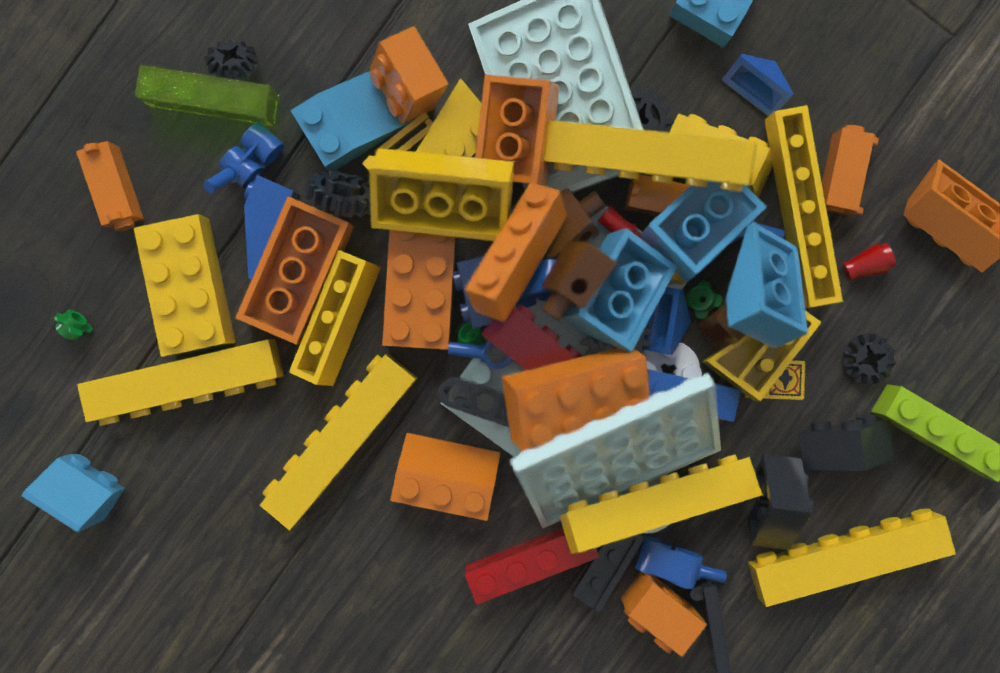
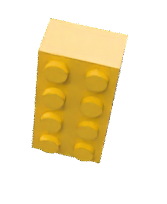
(440, 194)
(184, 285)

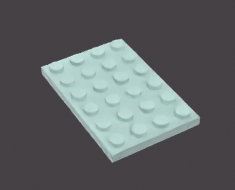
(573, 49)
(622, 449)

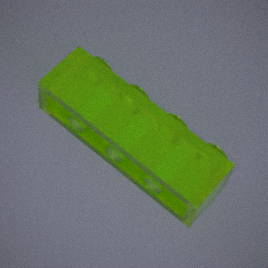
(206, 95)

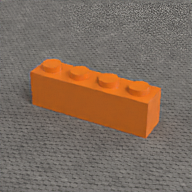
(516, 252)

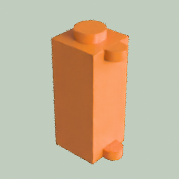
(847, 169)
(110, 185)
(650, 196)

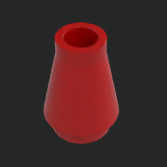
(873, 261)

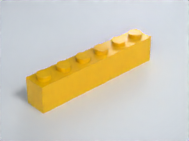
(650, 152)
(803, 203)
(180, 380)
(338, 441)
(659, 505)
(851, 557)

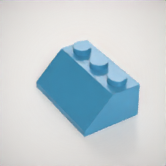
(628, 293)

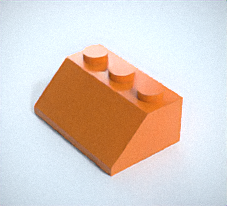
(516, 124)
(957, 216)
(446, 476)

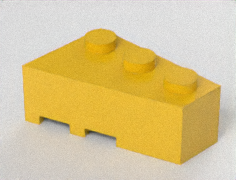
(455, 126)
(697, 126)
(755, 365)

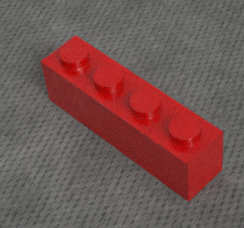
(523, 565)

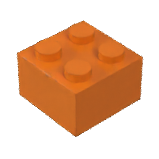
(407, 75)
(663, 613)

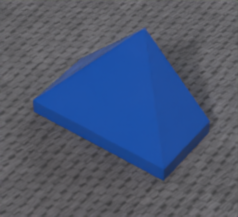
(759, 83)
(668, 322)

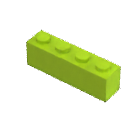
(939, 431)

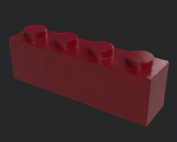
(527, 342)

